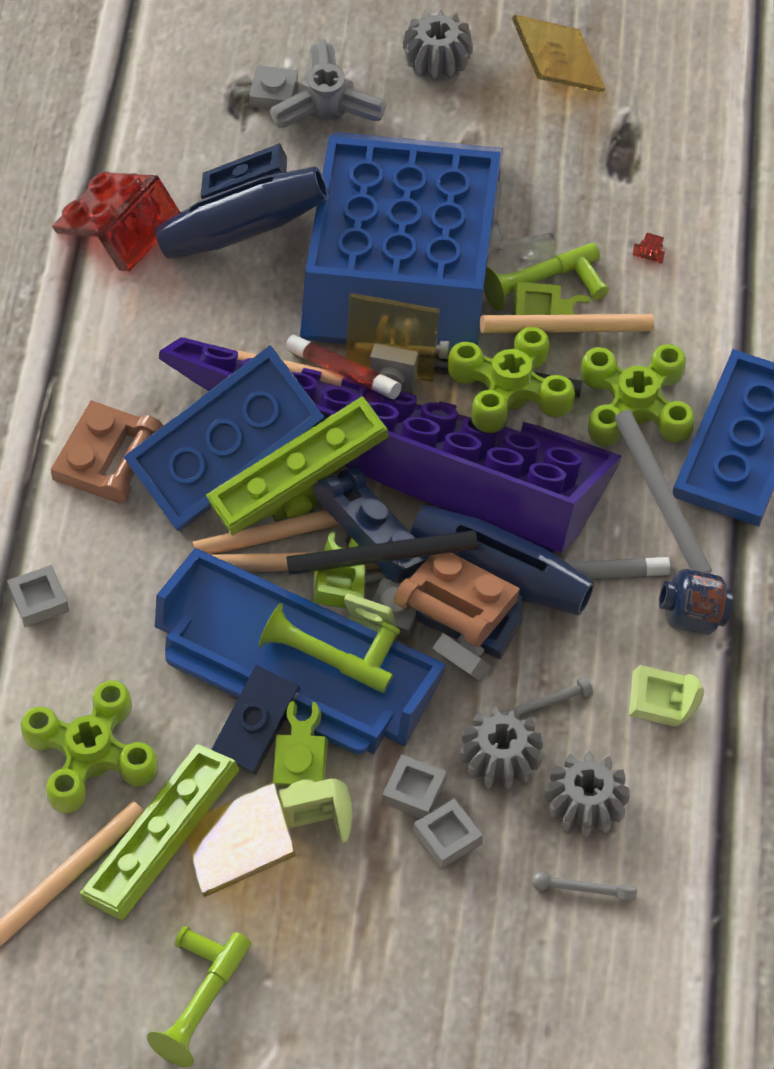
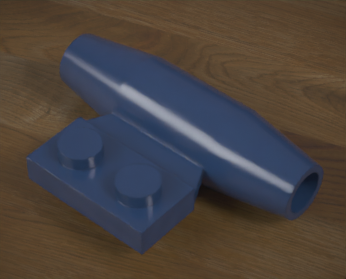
(242, 203)
(535, 570)

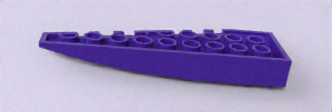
(514, 479)

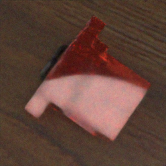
(650, 248)

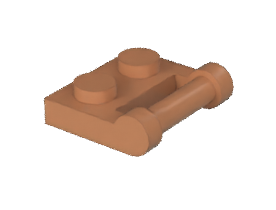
(95, 445)
(458, 596)

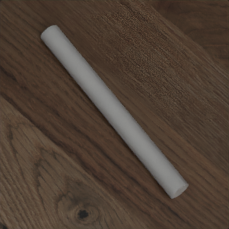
(662, 492)

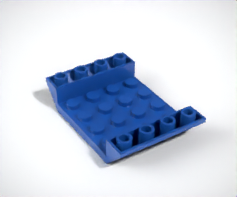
(403, 228)

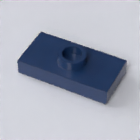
(256, 719)

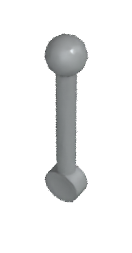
(542, 881)

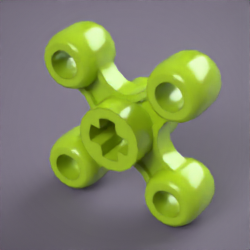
(510, 380)
(640, 391)
(110, 707)

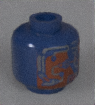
(696, 601)

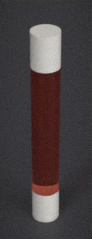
(343, 366)

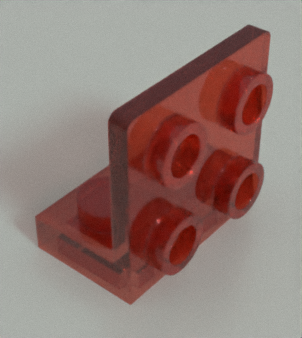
(121, 213)

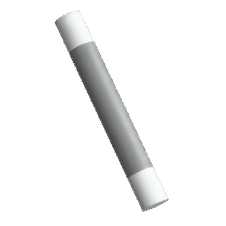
(624, 568)

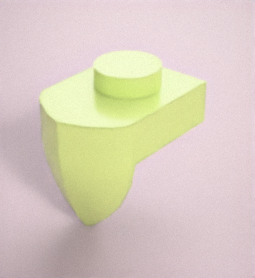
(664, 696)
(318, 801)

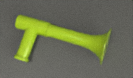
(499, 286)
(365, 671)
(175, 1041)

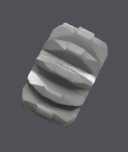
(437, 44)
(520, 751)
(575, 808)

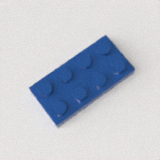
(222, 436)
(734, 447)

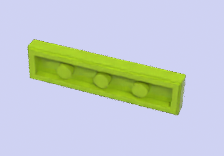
(297, 465)
(159, 832)

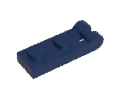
(365, 517)

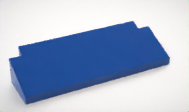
(214, 635)

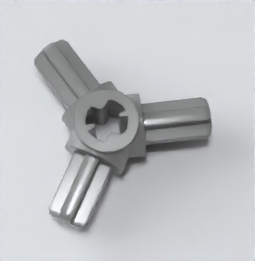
(326, 93)

